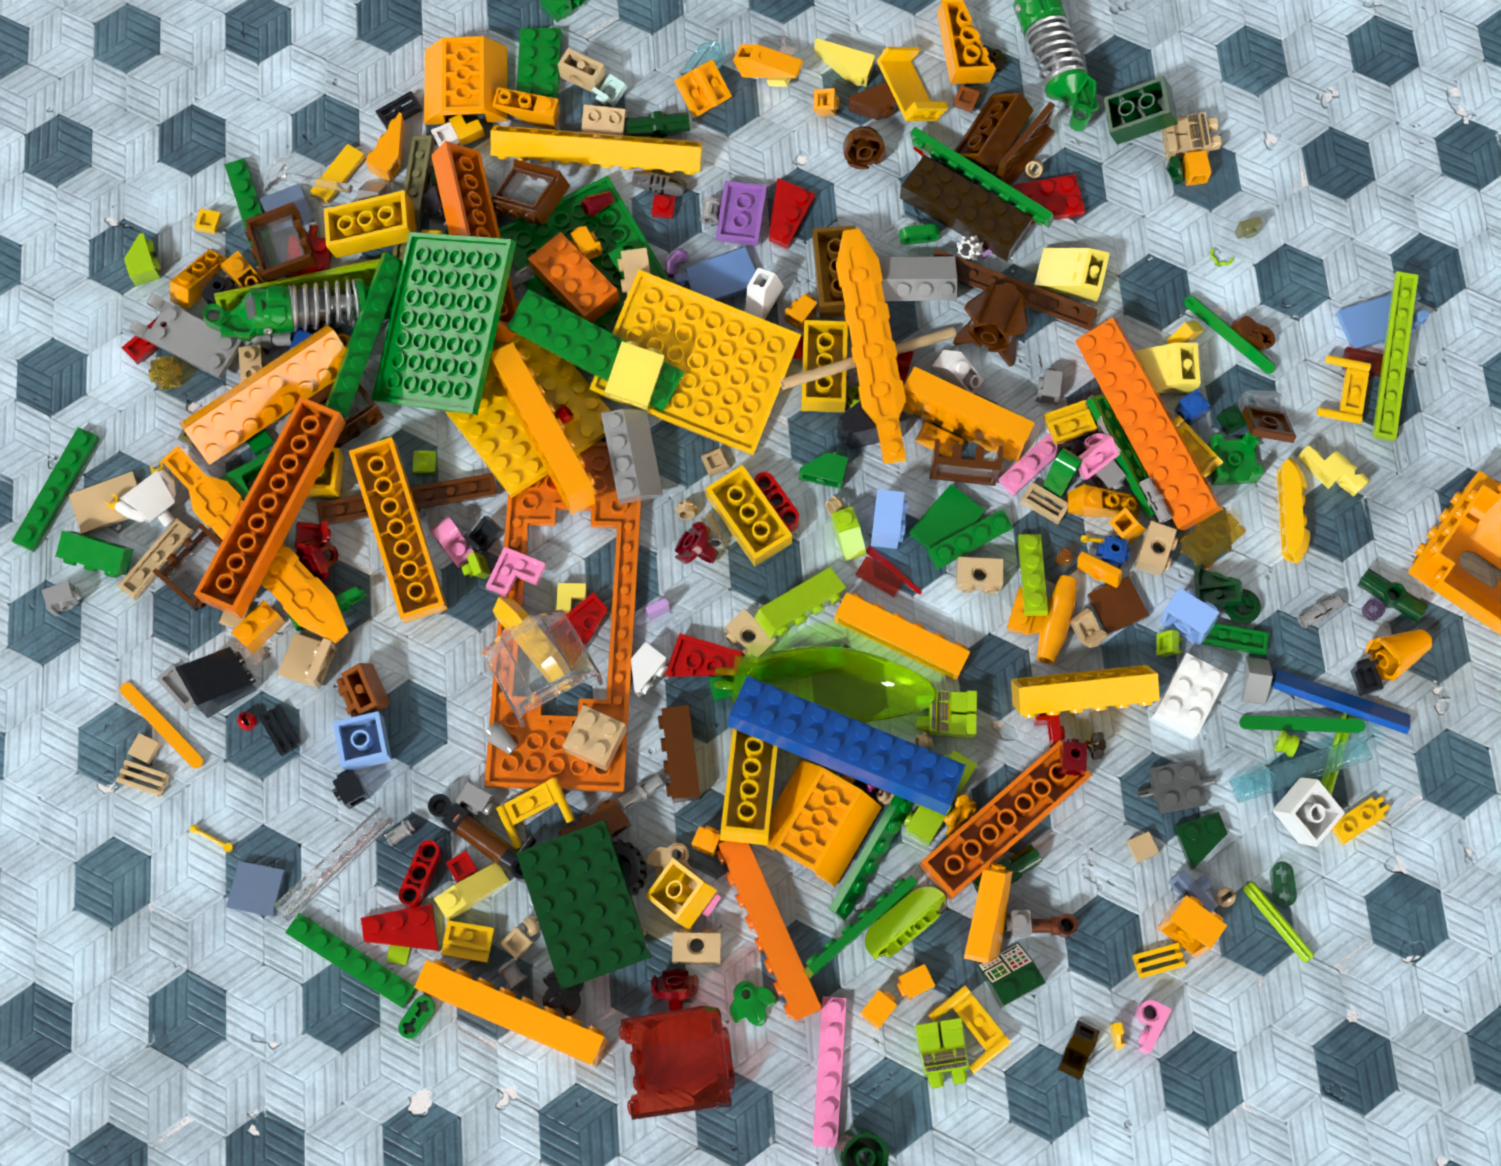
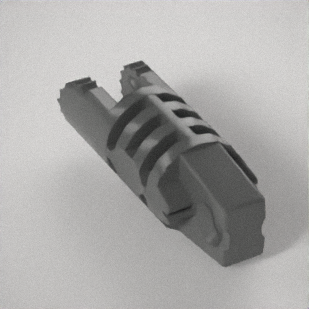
(658, 183)

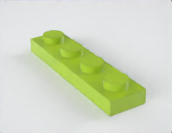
(1032, 575)

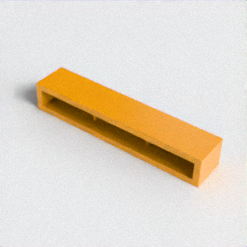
(902, 636)

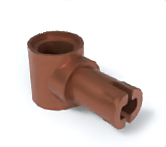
(1053, 925)

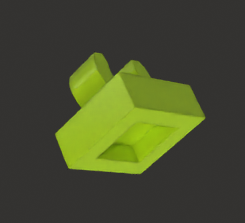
(424, 462)
(477, 566)
(1168, 643)

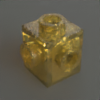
(165, 373)

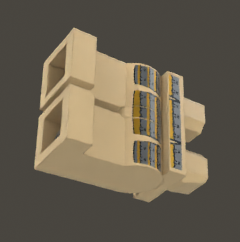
(1191, 134)

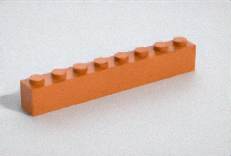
(770, 930)

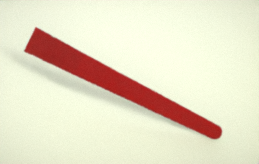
(879, 558)

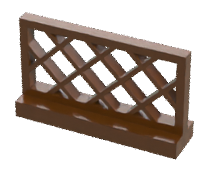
(1026, 147)

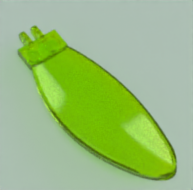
(837, 679)

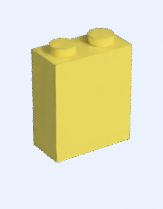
(634, 374)

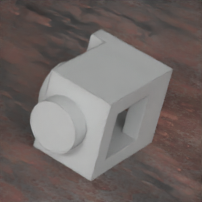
(1049, 386)
(61, 597)
(475, 800)
(1018, 924)

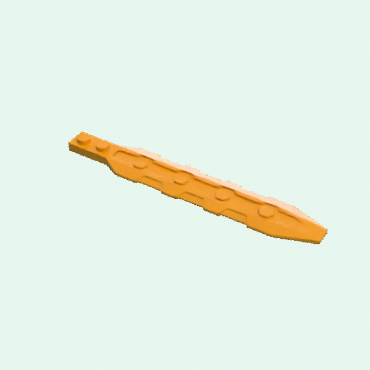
(872, 342)
(287, 578)

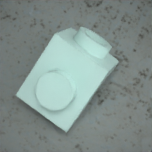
(610, 91)

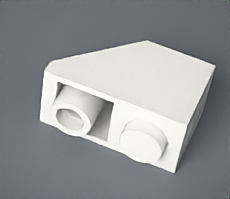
(762, 293)
(957, 370)
(646, 666)

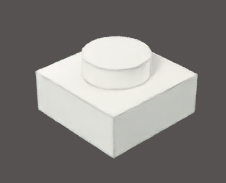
(445, 133)

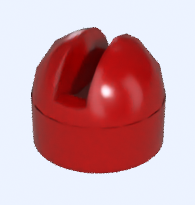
(564, 414)
(250, 717)

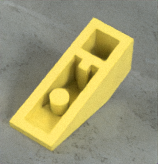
(849, 63)
(471, 891)

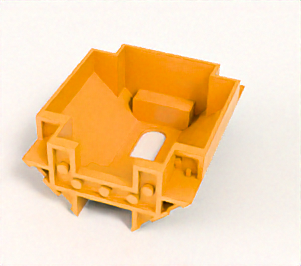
(1467, 526)

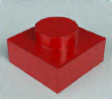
(663, 206)
(461, 866)

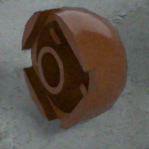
(863, 147)

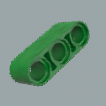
(1062, 472)

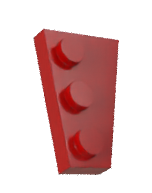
(587, 617)
(699, 658)
(403, 928)

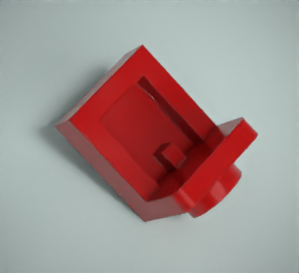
(317, 533)
(1055, 731)

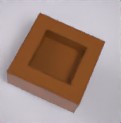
(966, 99)

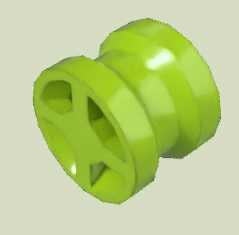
(1286, 743)

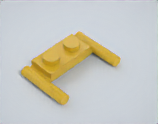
(1353, 390)
(1201, 451)
(530, 804)
(977, 1022)

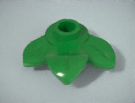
(753, 1006)

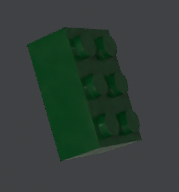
(1140, 110)

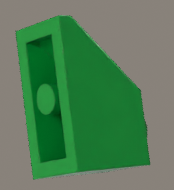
(825, 470)

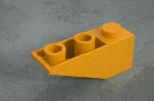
(763, 62)
(529, 107)
(388, 154)
(240, 271)
(191, 282)
(1100, 502)

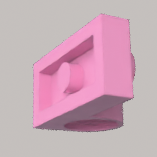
(1098, 454)
(451, 541)
(1149, 1037)

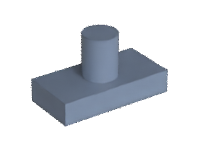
(1186, 886)

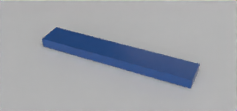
(1341, 701)

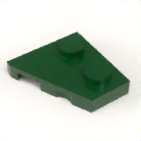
(1217, 589)
(1200, 837)

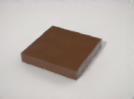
(1269, 424)
(1118, 606)

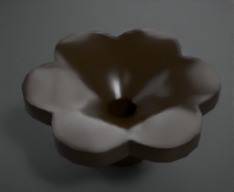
(996, 57)
(1096, 745)

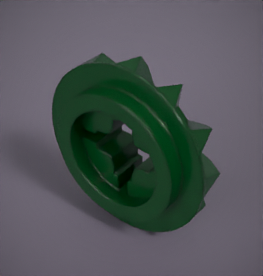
(1252, 602)

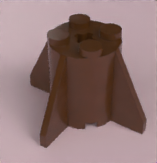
(995, 320)

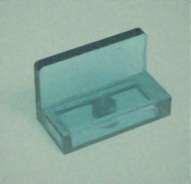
(704, 53)

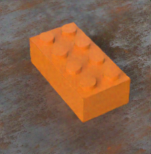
(573, 279)

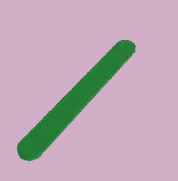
(1230, 334)
(1304, 724)

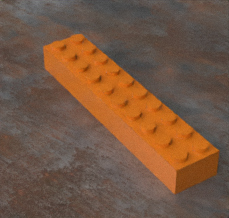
(470, 209)
(1148, 424)
(270, 508)

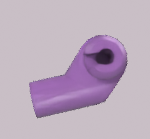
(672, 261)

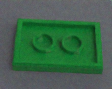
(946, 517)

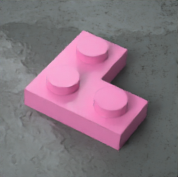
(513, 566)

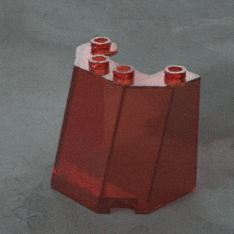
(679, 1062)

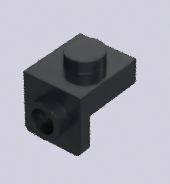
(483, 535)
(1366, 676)

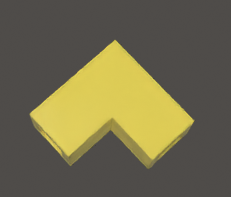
(570, 592)

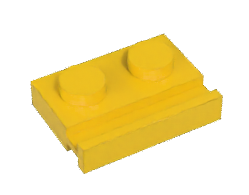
(1069, 422)
(467, 941)

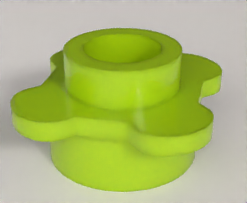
(851, 392)

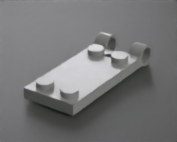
(188, 338)

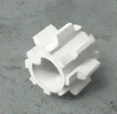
(974, 243)

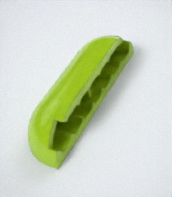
(904, 922)

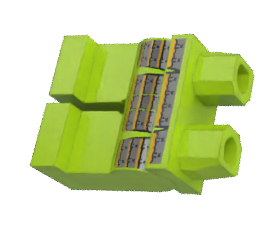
(950, 715)
(944, 1059)

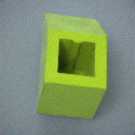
(141, 262)

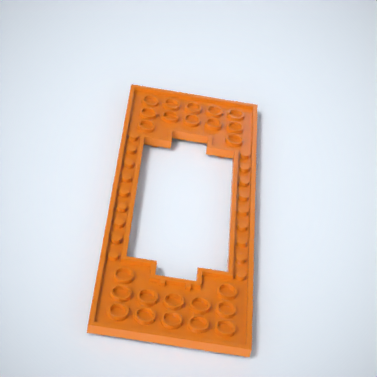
(541, 741)

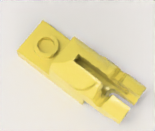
(1333, 469)

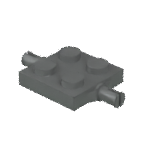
(1177, 787)

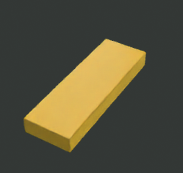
(339, 171)

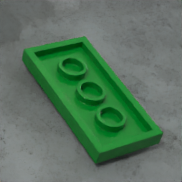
(539, 61)

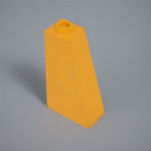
(989, 915)

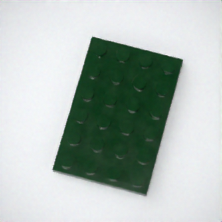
(583, 905)

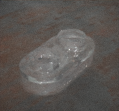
(1261, 400)

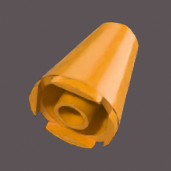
(1398, 652)

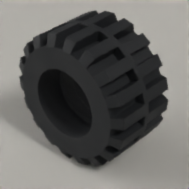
(637, 864)

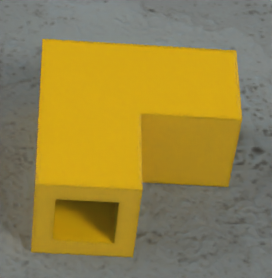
(466, 132)
(1188, 331)

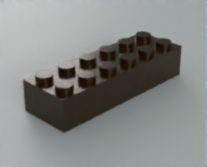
(965, 207)

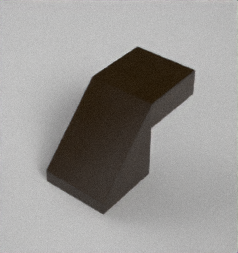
(1078, 1049)

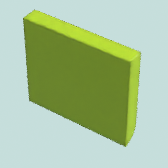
(398, 954)

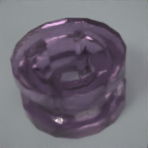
(1371, 616)

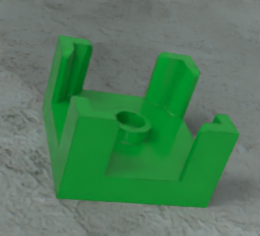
(1238, 460)

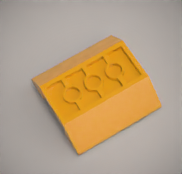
(464, 78)
(820, 821)

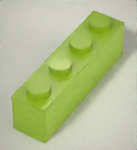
(799, 603)
(925, 822)

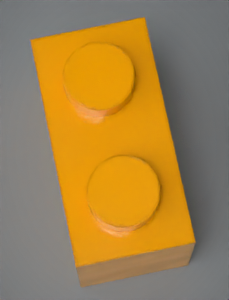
(258, 627)

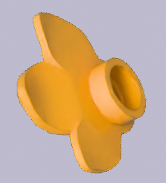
(963, 812)

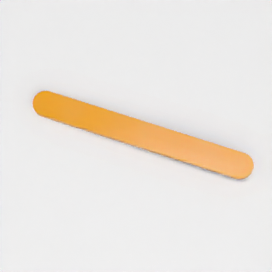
(162, 726)

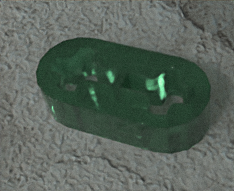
(1288, 883)

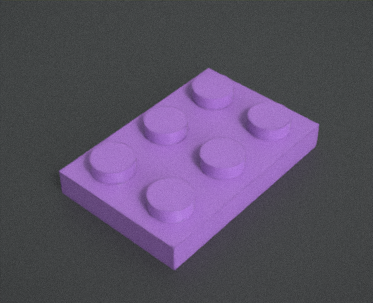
(741, 213)

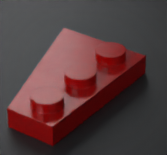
(789, 211)

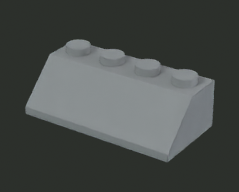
(919, 278)
(632, 455)

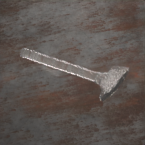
(277, 173)

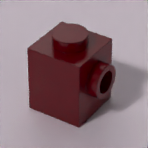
(1073, 758)

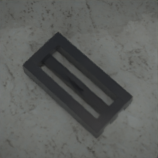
(407, 110)
(271, 715)

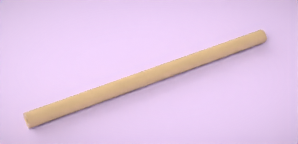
(848, 364)

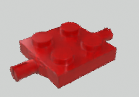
(321, 253)

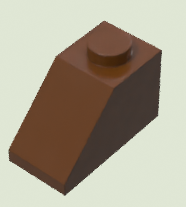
(874, 102)

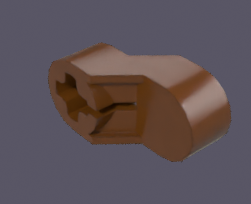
(1255, 333)

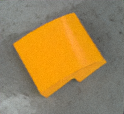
(703, 88)

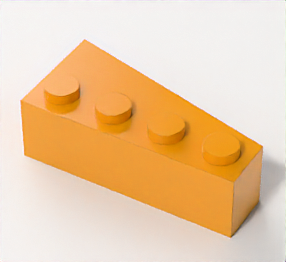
(963, 51)

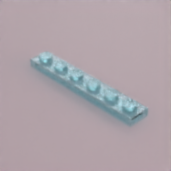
(1305, 766)

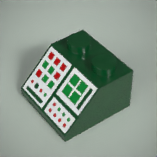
(1011, 975)

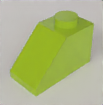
(848, 533)

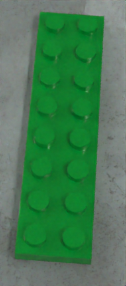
(581, 342)

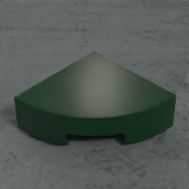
(1175, 170)

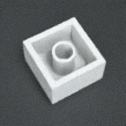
(1308, 811)

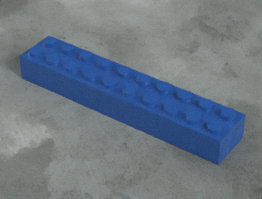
(846, 745)

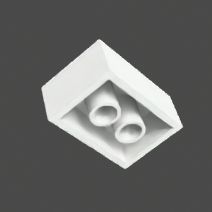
(1189, 696)

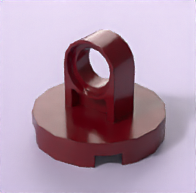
(695, 545)
(313, 559)
(674, 986)

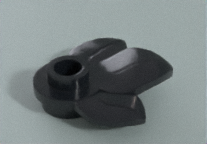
(554, 997)

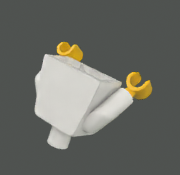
(148, 498)

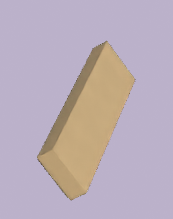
(156, 557)

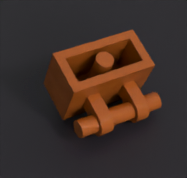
(362, 690)

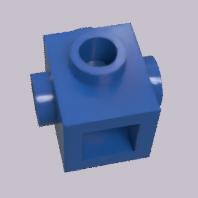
(1113, 550)

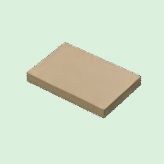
(90, 504)

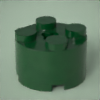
(860, 1140)

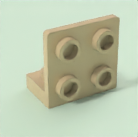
(603, 119)
(307, 660)

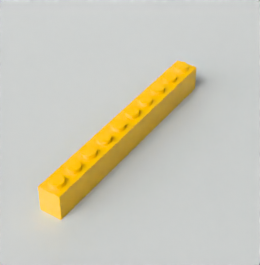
(596, 149)

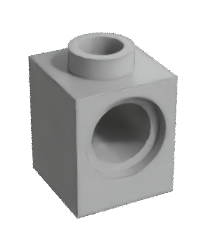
(1110, 477)

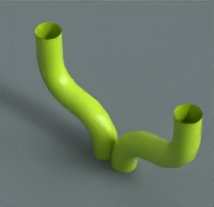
(1216, 260)

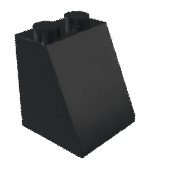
(859, 430)
(217, 680)

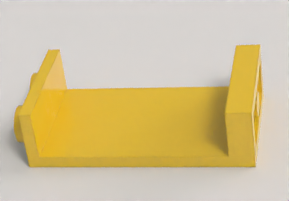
(907, 86)

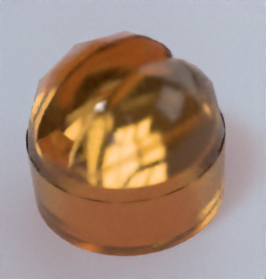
(1064, 557)

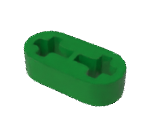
(919, 234)
(412, 1013)

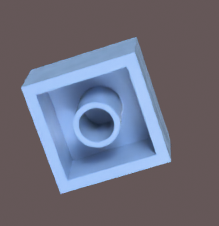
(889, 519)
(1190, 616)
(362, 741)

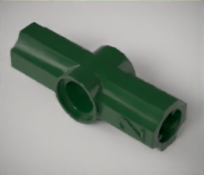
(658, 124)
(1404, 602)
(1019, 864)

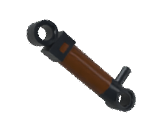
(479, 835)

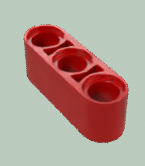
(773, 492)
(420, 862)

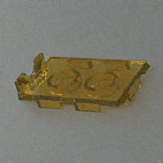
(1211, 538)

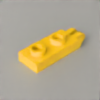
(1360, 819)

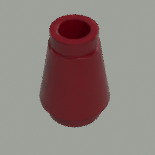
(596, 203)

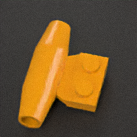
(1051, 628)

